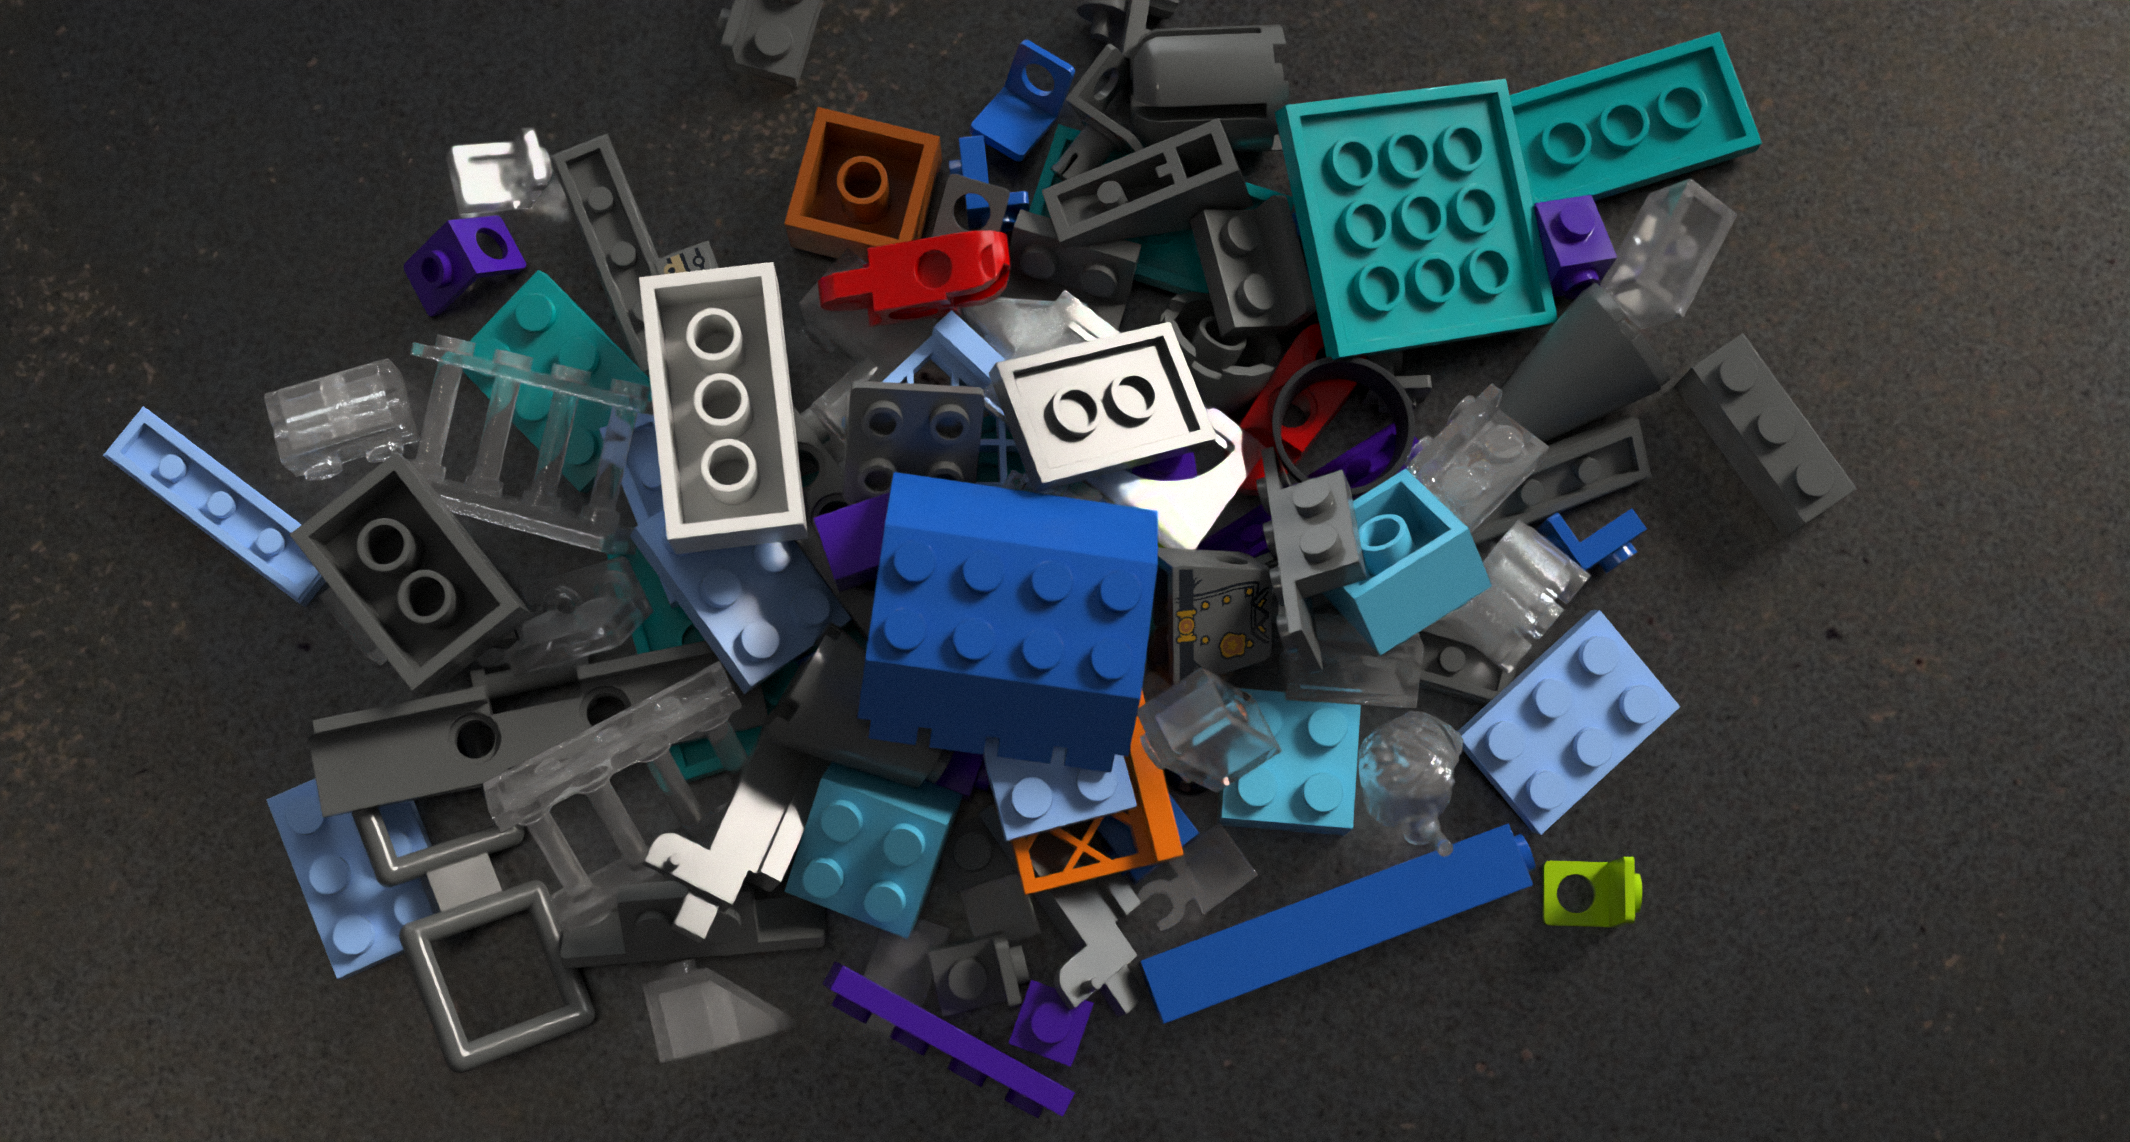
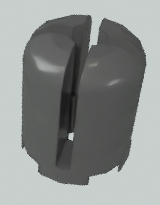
(1206, 75)

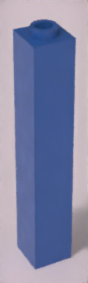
(1337, 923)

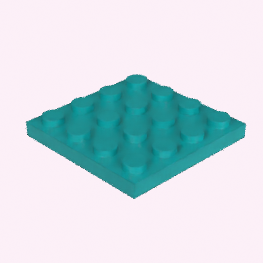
(1415, 218)

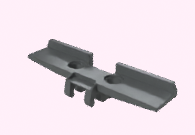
(412, 748)

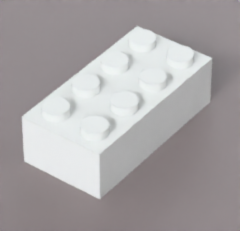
(723, 408)

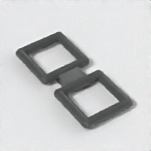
(463, 897)

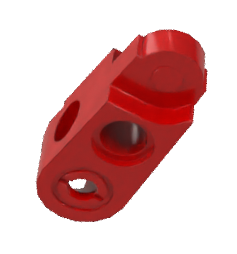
(922, 278)
(1318, 402)

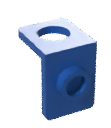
(1021, 111)

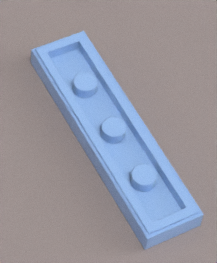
(216, 502)

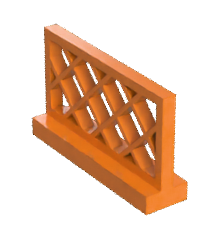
(1150, 824)

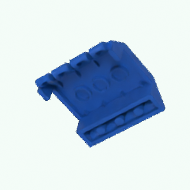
(1009, 621)

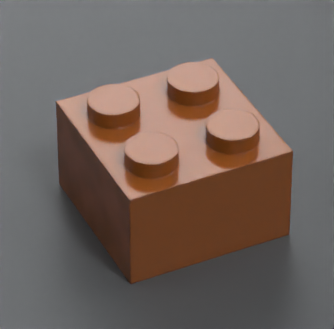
(861, 185)

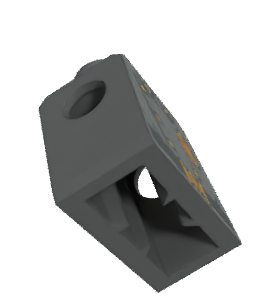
(1210, 612)

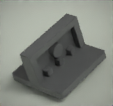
(909, 432)

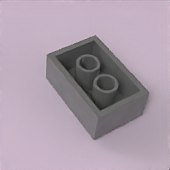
(411, 575)

